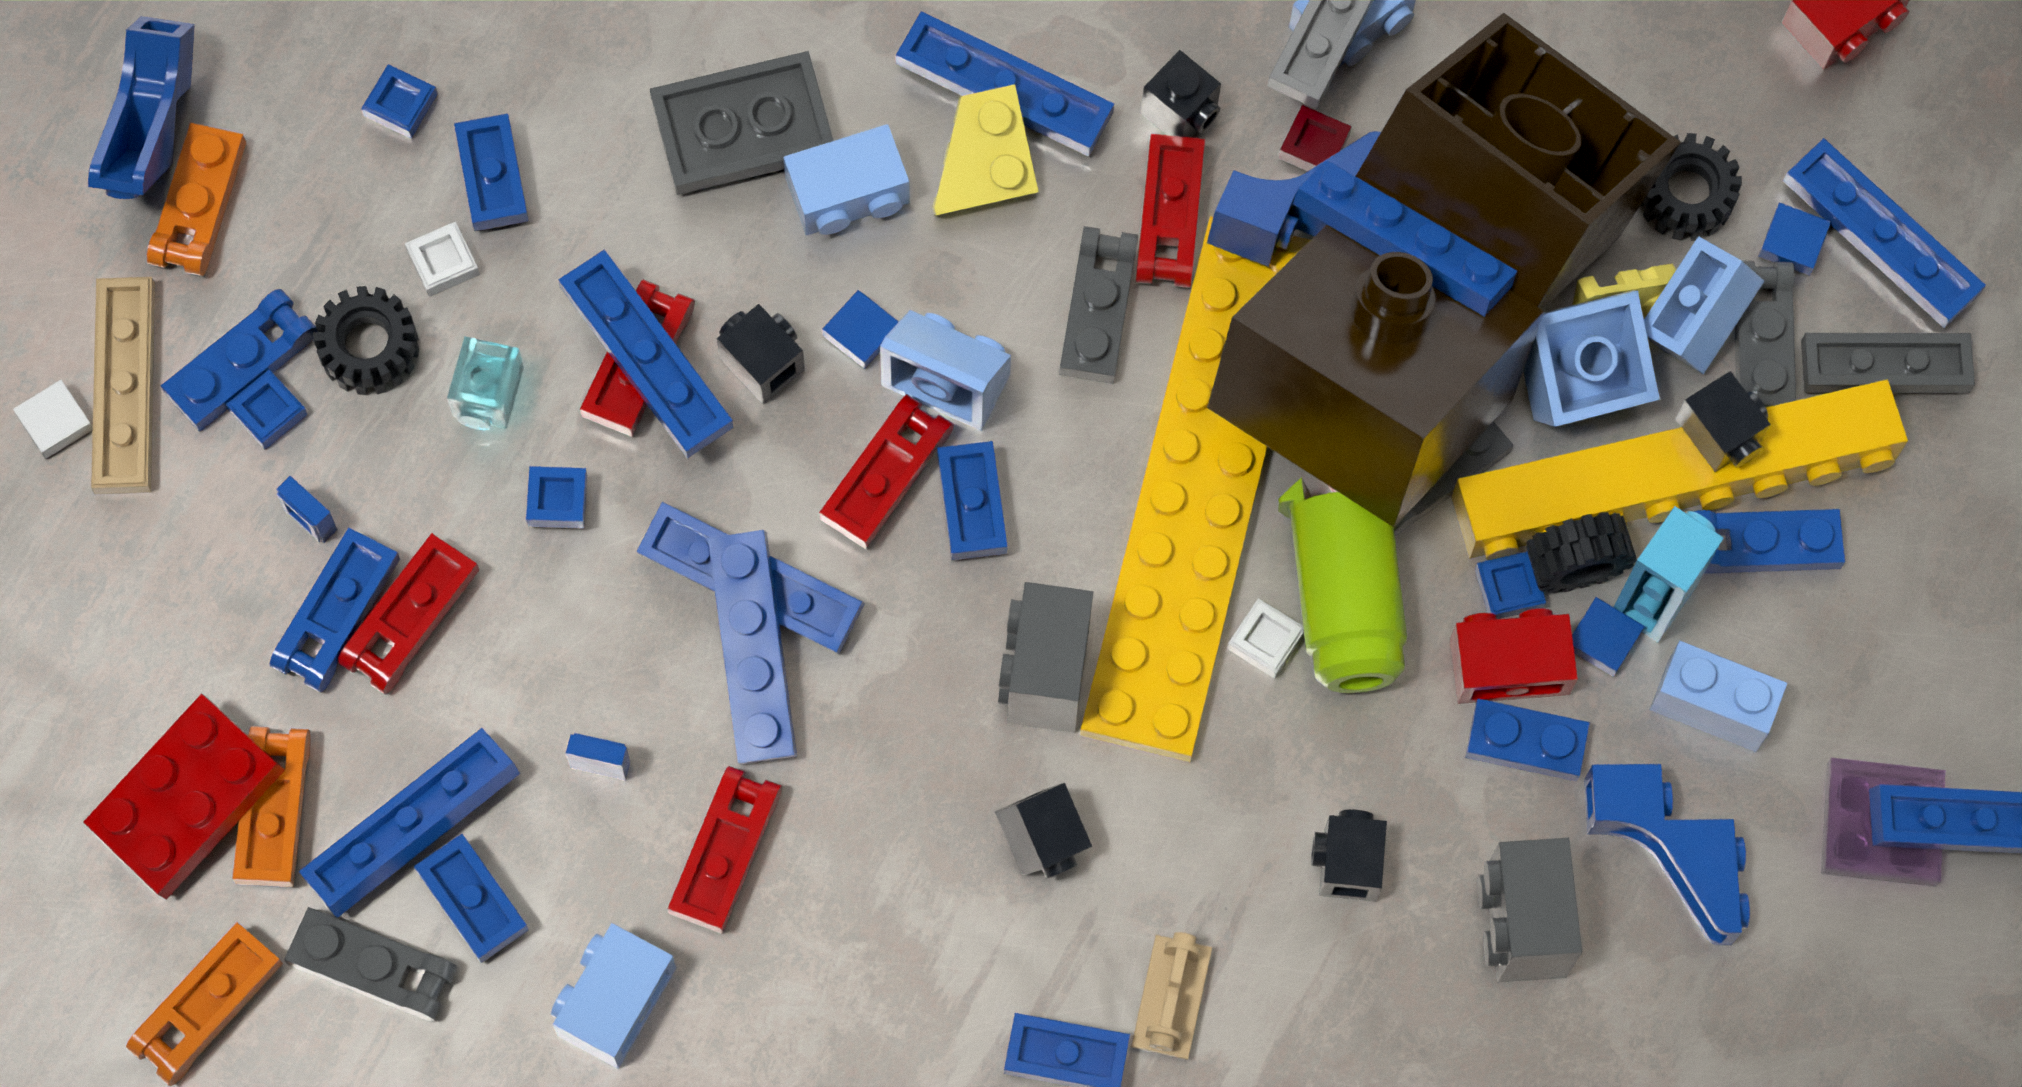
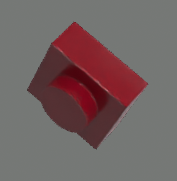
(1313, 139)

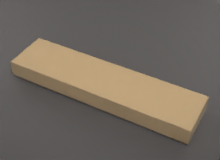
(123, 385)

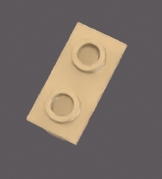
(1172, 995)

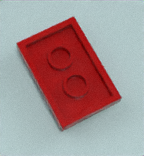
(183, 796)

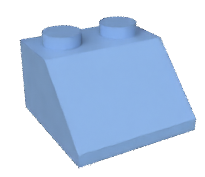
(1590, 361)
(944, 367)

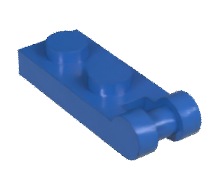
(238, 360)
(1777, 541)
(335, 608)

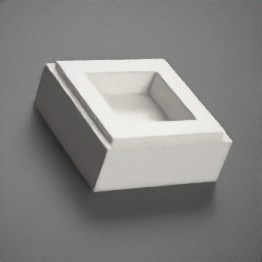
(442, 259)
(53, 419)
(1266, 638)

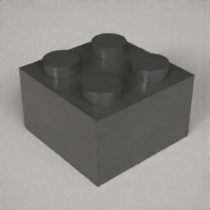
(1050, 647)
(1530, 910)

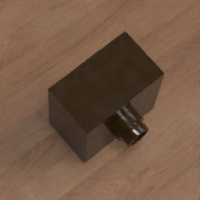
(1520, 156)
(1369, 370)

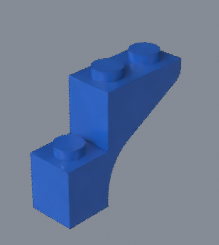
(141, 124)
(1260, 213)
(1695, 855)

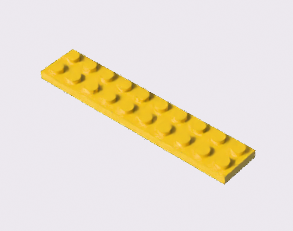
(1183, 533)

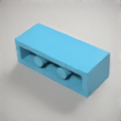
(1668, 571)

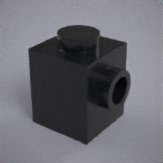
(1181, 97)
(761, 351)
(1725, 422)
(1044, 831)
(1350, 855)

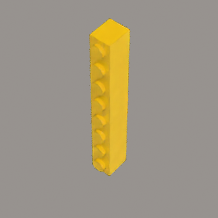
(1665, 469)

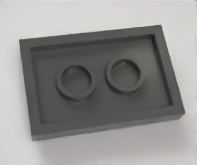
(739, 121)

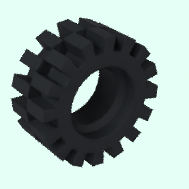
(1704, 215)
(358, 310)
(1581, 552)

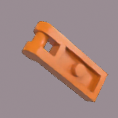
(197, 198)
(271, 827)
(204, 1003)

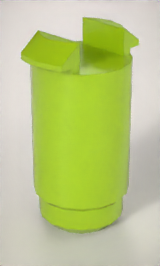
(1346, 590)

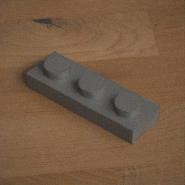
(1906, 359)

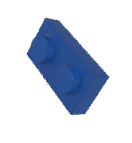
(491, 172)
(972, 500)
(1527, 740)
(471, 898)
(1065, 1053)

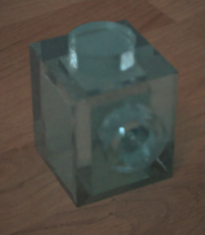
(485, 384)

